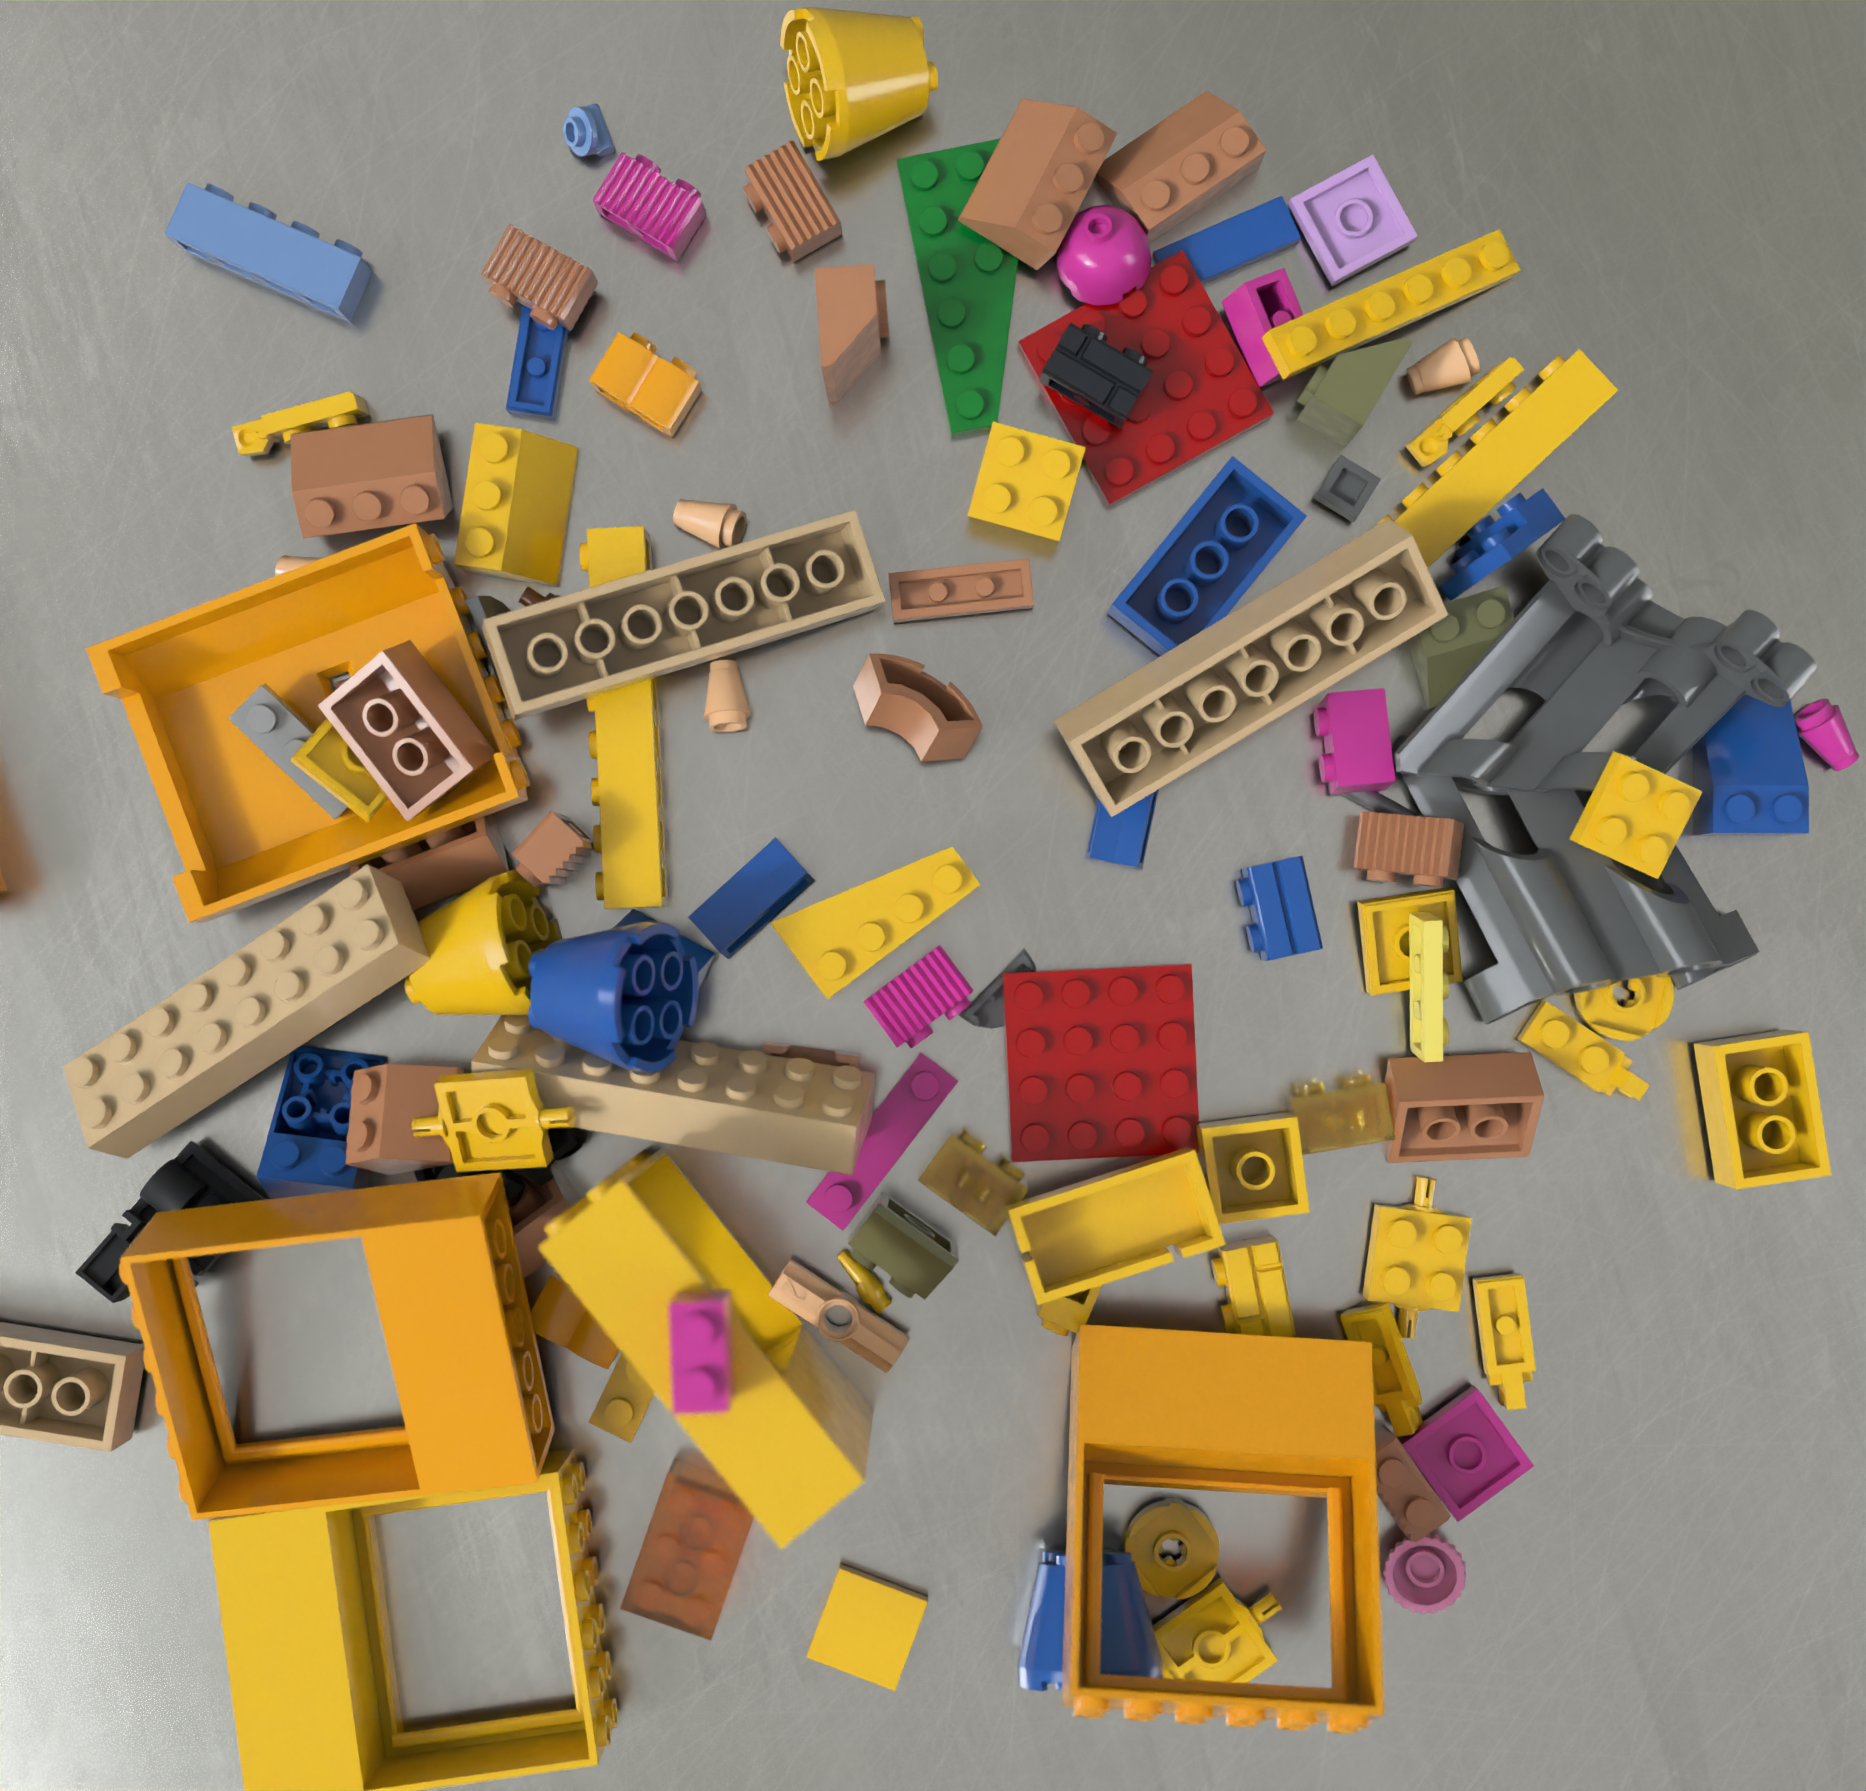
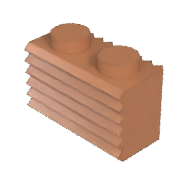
(792, 201)
(539, 279)
(1408, 846)
(552, 851)
(1405, 1489)

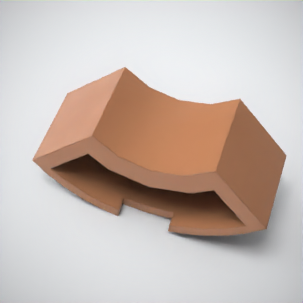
(917, 706)

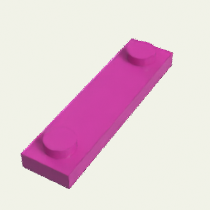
(888, 1136)

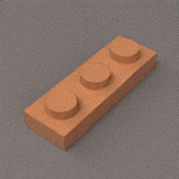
(961, 590)

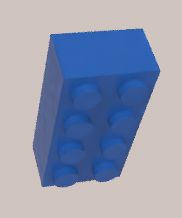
(1207, 559)

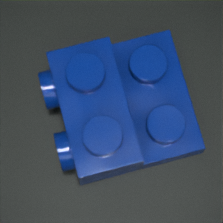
(1499, 541)

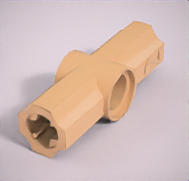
(864, 1334)

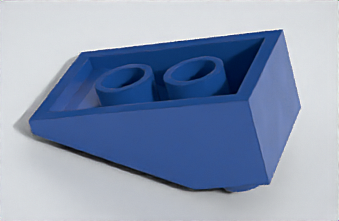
(1751, 774)

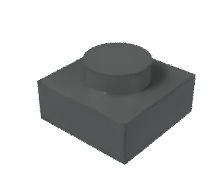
(1347, 488)

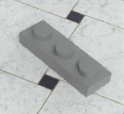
(280, 734)

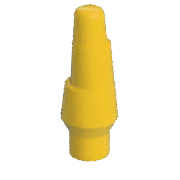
(867, 1285)

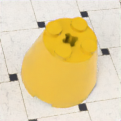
(853, 76)
(482, 950)

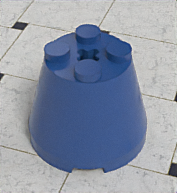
(617, 993)
(1126, 1626)

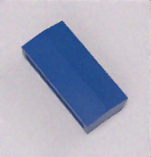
(1123, 837)
(751, 898)

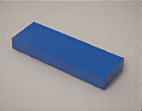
(1236, 241)
(537, 369)

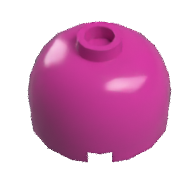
(1104, 255)

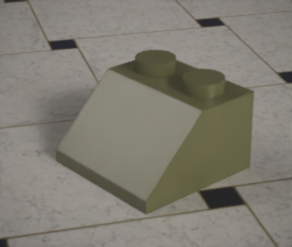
(1345, 393)
(1456, 642)
(903, 1248)

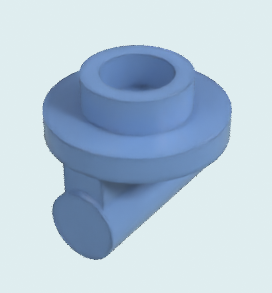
(587, 131)

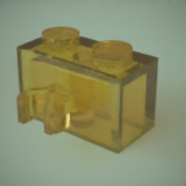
(1341, 1114)
(973, 1180)

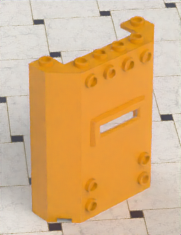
(228, 805)

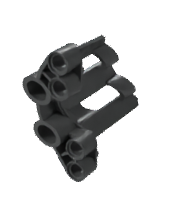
(1587, 651)
(1566, 913)

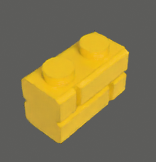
(1254, 1288)

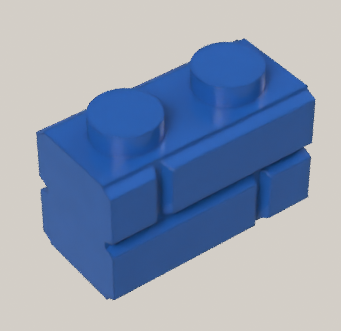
(1280, 909)

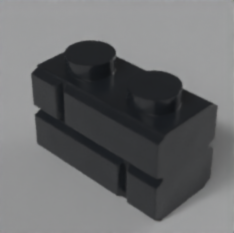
(1097, 373)

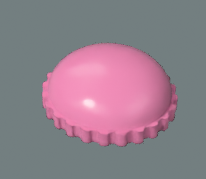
(1425, 1574)

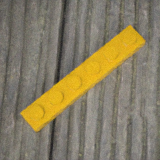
(1390, 304)

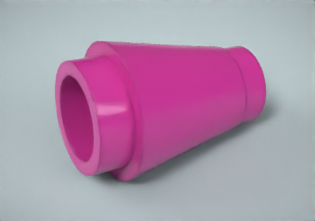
(1826, 733)

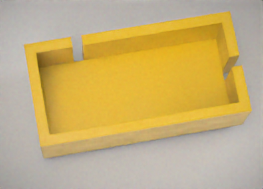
(1114, 1225)

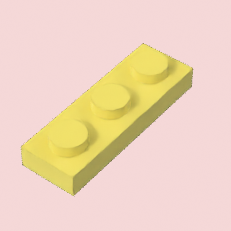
(1427, 986)

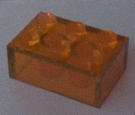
(689, 1551)

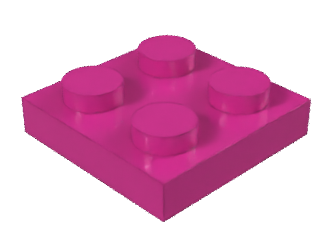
(1466, 1453)

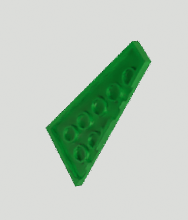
(962, 281)

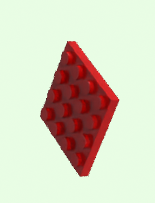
(1197, 388)
(1100, 1062)

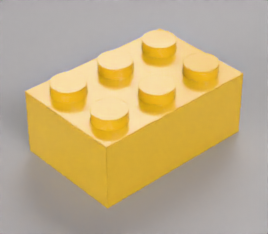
(1762, 1109)

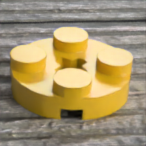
(1636, 1017)
(1199, 1551)

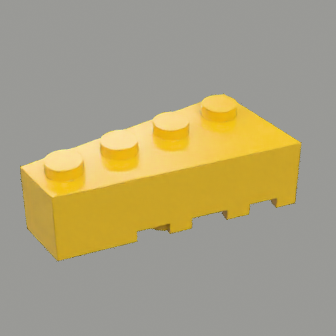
(866, 923)

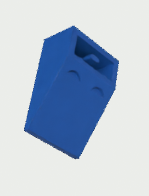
(311, 1125)

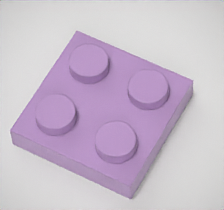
(1352, 220)

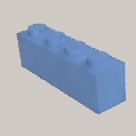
(269, 251)

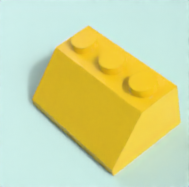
(516, 505)

